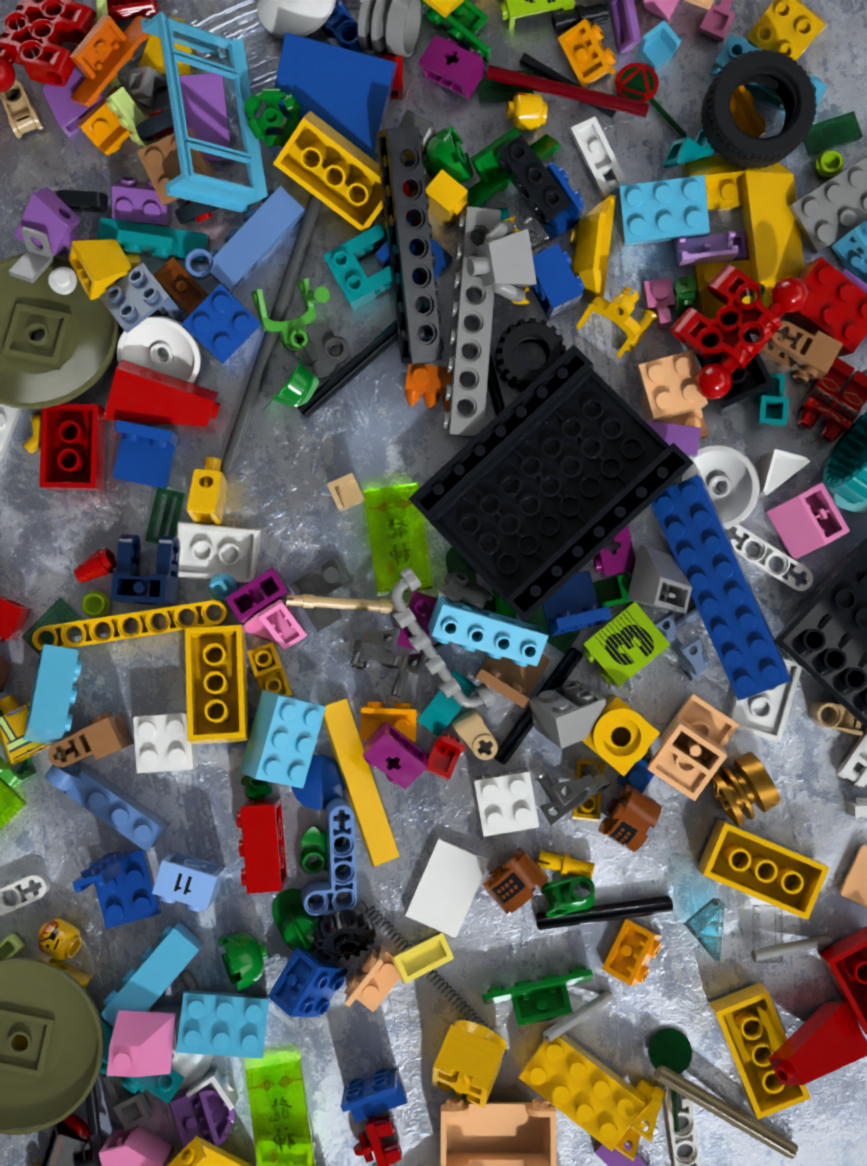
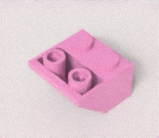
(807, 521)
(135, 1148)

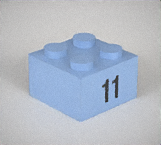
(188, 881)

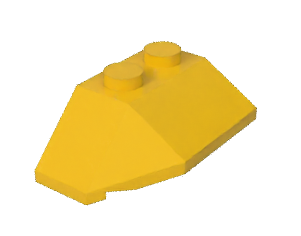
(592, 247)

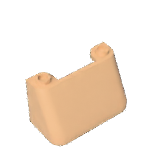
(498, 1133)

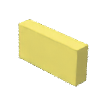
(422, 958)

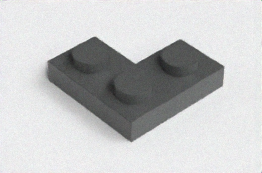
(321, 583)

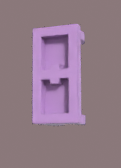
(705, 249)

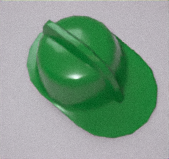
(298, 388)
(293, 920)

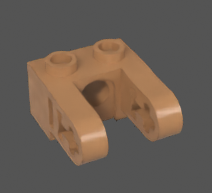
(805, 358)
(102, 738)

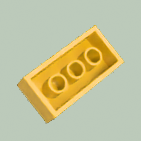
(333, 171)
(216, 684)
(762, 868)
(751, 1036)
(583, 1089)

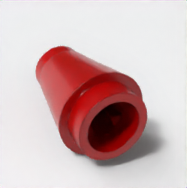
(96, 565)

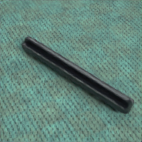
(350, 370)
(526, 722)
(607, 913)

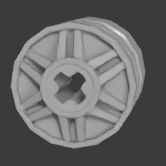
(389, 25)

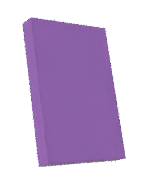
(206, 109)

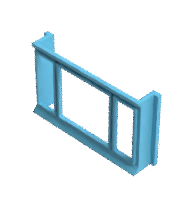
(190, 184)

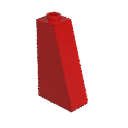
(155, 397)
(820, 1046)

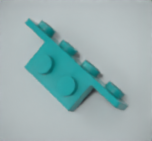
(152, 239)
(162, 1086)

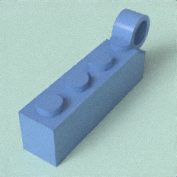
(252, 242)
(109, 803)

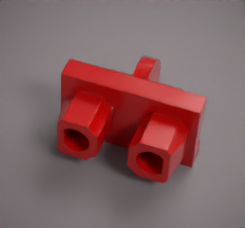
(376, 1129)

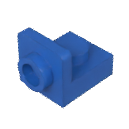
(638, 775)

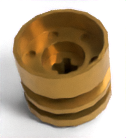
(746, 787)

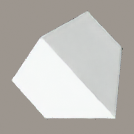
(776, 468)

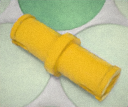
(565, 864)

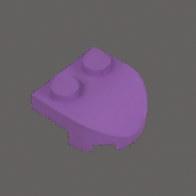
(201, 1116)

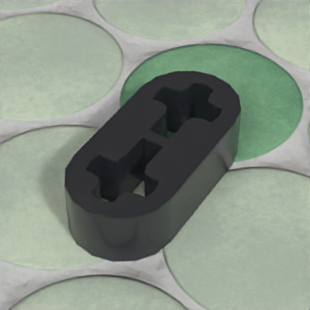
(84, 200)

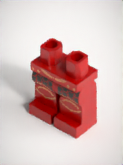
(831, 407)

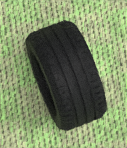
(791, 86)

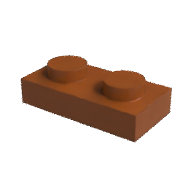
(180, 285)

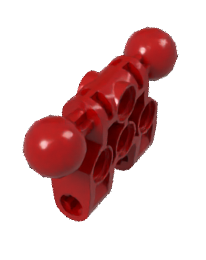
(35, 40)
(730, 288)

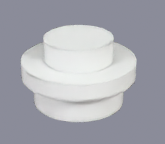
(62, 280)

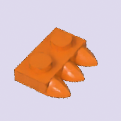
(430, 381)

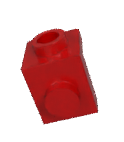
(444, 755)

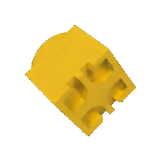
(620, 735)
(469, 1061)

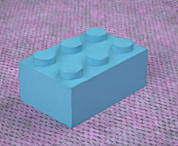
(664, 210)
(53, 695)
(282, 739)
(222, 1024)

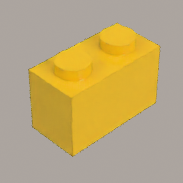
(446, 199)

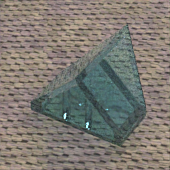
(708, 927)

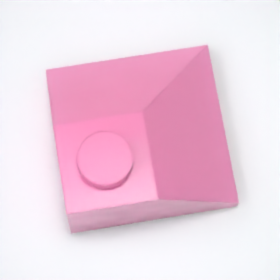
(141, 1044)

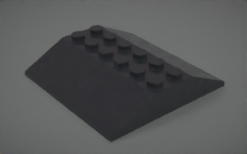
(831, 633)

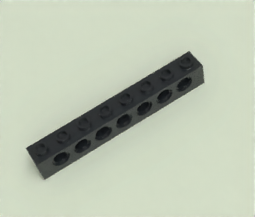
(400, 234)

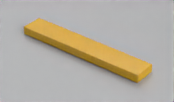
(359, 783)

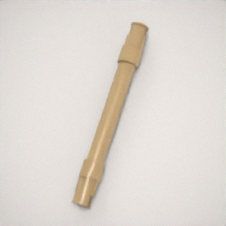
(312, 601)

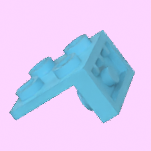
(853, 251)

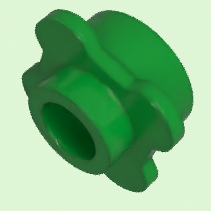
(255, 792)

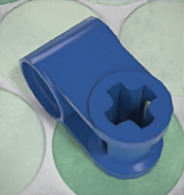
(342, 26)

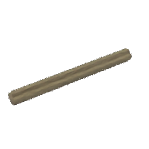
(725, 1111)

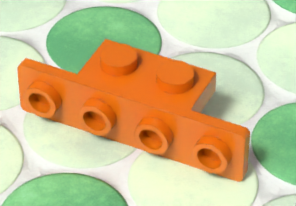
(103, 55)

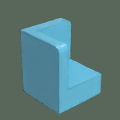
(659, 45)

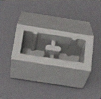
(659, 581)
(566, 712)

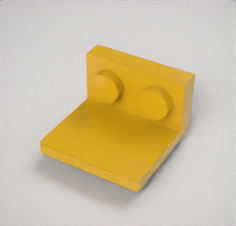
(787, 28)

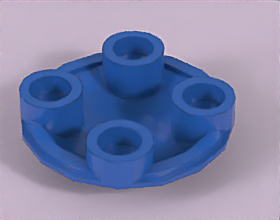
(321, 784)

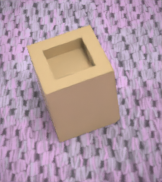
(345, 492)

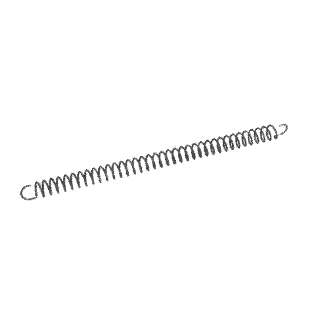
(431, 972)

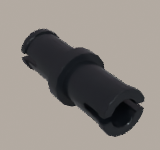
(570, 18)

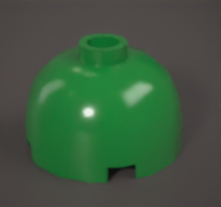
(446, 154)
(242, 958)

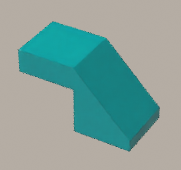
(687, 150)
(773, 406)
(441, 709)

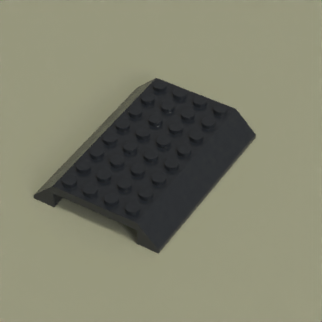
(549, 483)

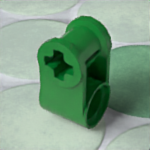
(566, 896)

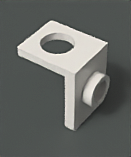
(223, 1085)

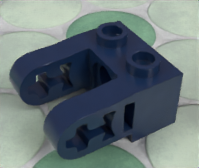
(153, 590)

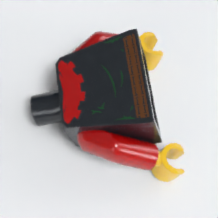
(67, 1142)

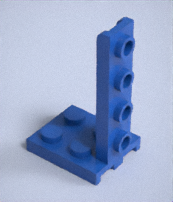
(122, 887)

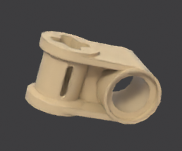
(21, 112)
(838, 718)
(472, 730)

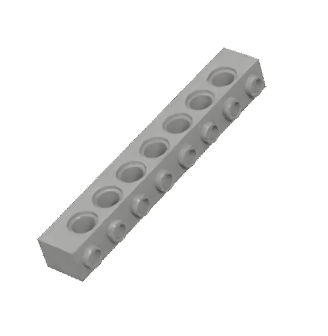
(482, 222)

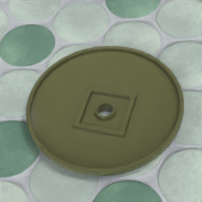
(70, 356)
(63, 1049)

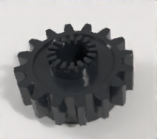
(344, 934)

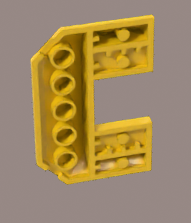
(768, 224)

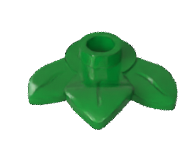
(315, 844)

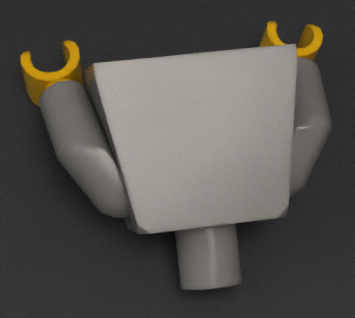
(505, 262)

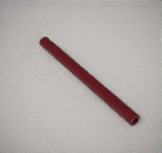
(567, 91)

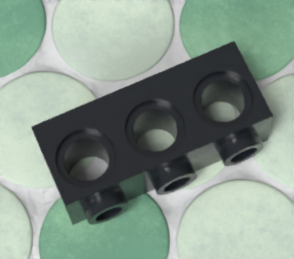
(532, 180)

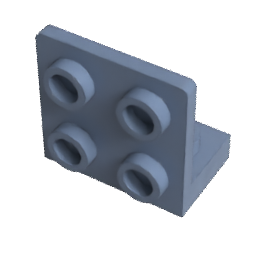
(138, 297)

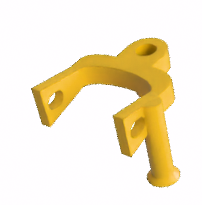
(619, 312)
(648, 1116)

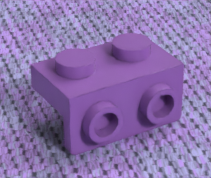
(137, 202)

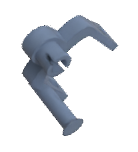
(690, 662)

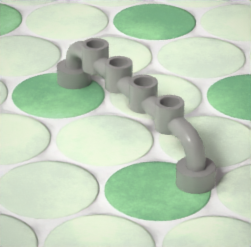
(420, 641)

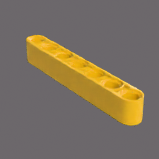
(118, 625)

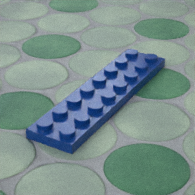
(720, 588)

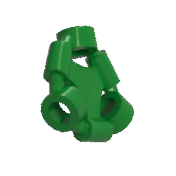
(272, 115)

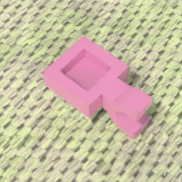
(717, 20)
(659, 297)

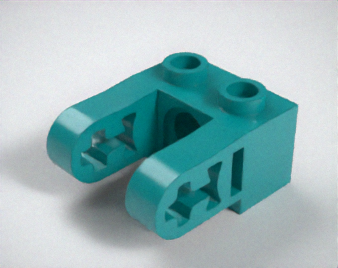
(350, 275)

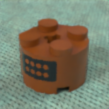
(630, 818)
(514, 881)

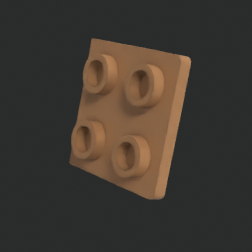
(511, 679)

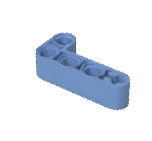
(335, 856)

